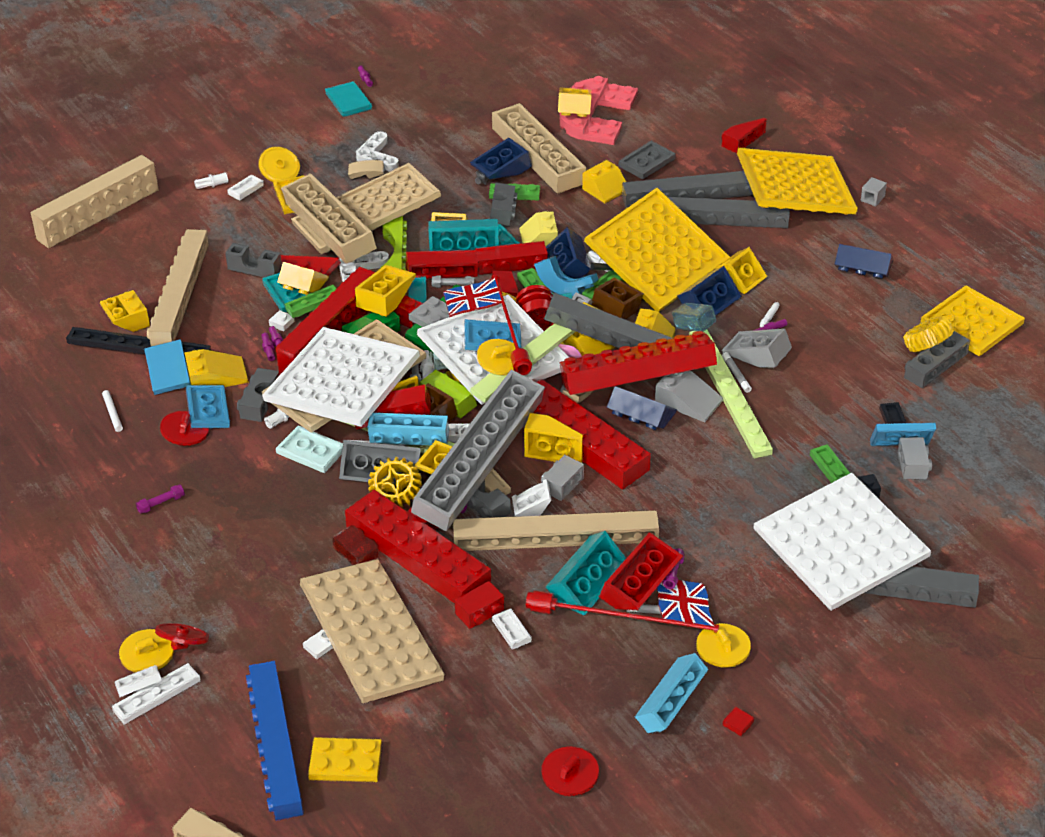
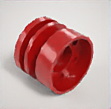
(535, 303)

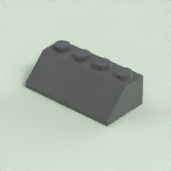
(361, 457)

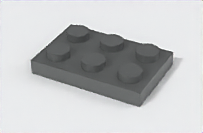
(647, 159)

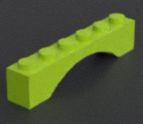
(396, 234)

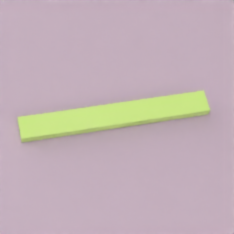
(536, 348)

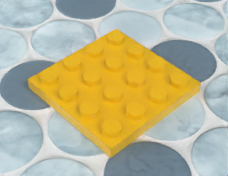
(977, 318)

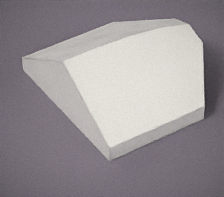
(532, 501)

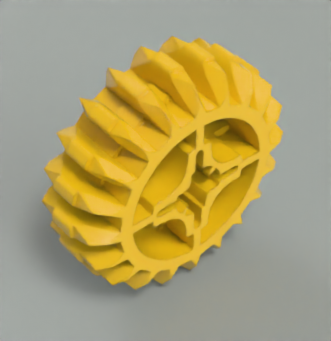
(928, 334)
(410, 480)

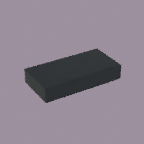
(892, 413)

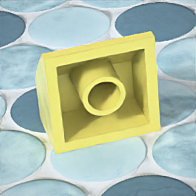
(539, 228)

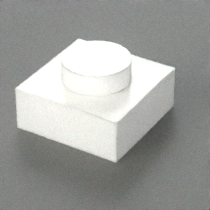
(281, 320)

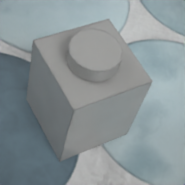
(873, 191)

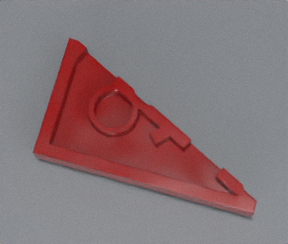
(323, 265)

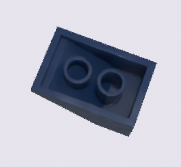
(503, 160)

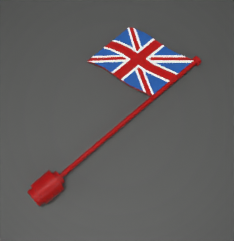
(483, 296)
(680, 606)

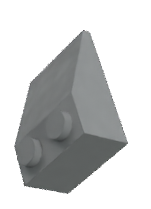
(759, 347)
(688, 395)

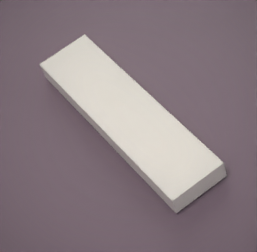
(156, 693)

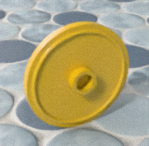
(278, 164)
(495, 356)
(725, 648)
(145, 650)

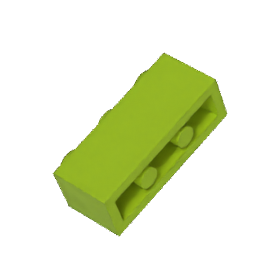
(462, 397)

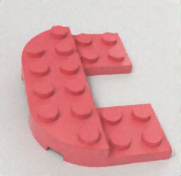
(602, 94)

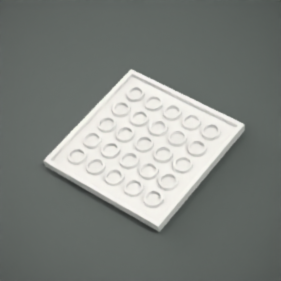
(447, 343)
(341, 376)
(841, 541)

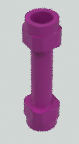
(175, 492)
(671, 580)

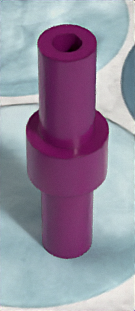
(365, 76)
(776, 325)
(276, 337)
(268, 346)

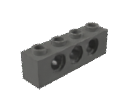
(936, 360)

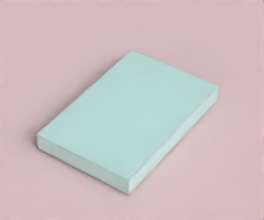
(310, 449)

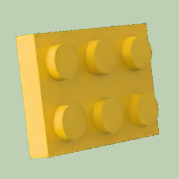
(345, 759)

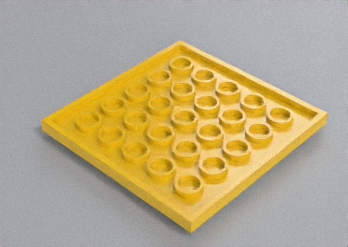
(796, 181)
(656, 249)

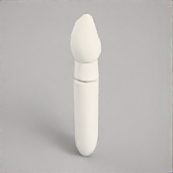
(770, 314)

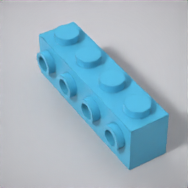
(407, 429)
(671, 693)

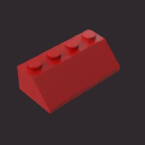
(640, 574)

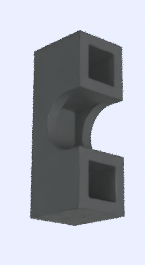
(503, 203)
(241, 260)
(251, 404)
(491, 504)

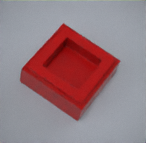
(738, 721)

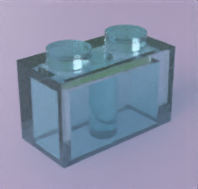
(694, 317)

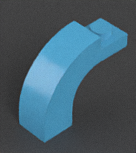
(558, 282)

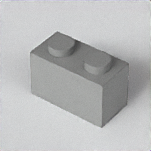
(914, 458)
(564, 477)

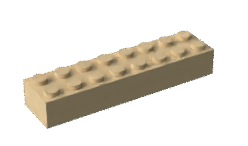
(547, 155)
(94, 201)
(329, 218)

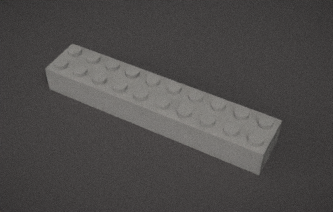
(477, 450)

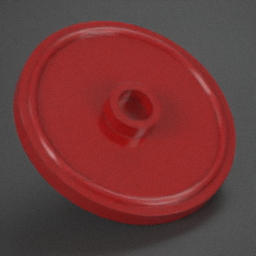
(177, 429)
(181, 635)
(570, 771)

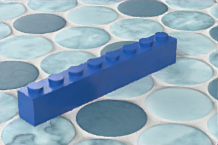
(275, 743)

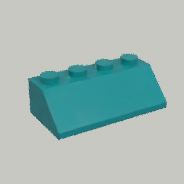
(462, 234)
(586, 572)

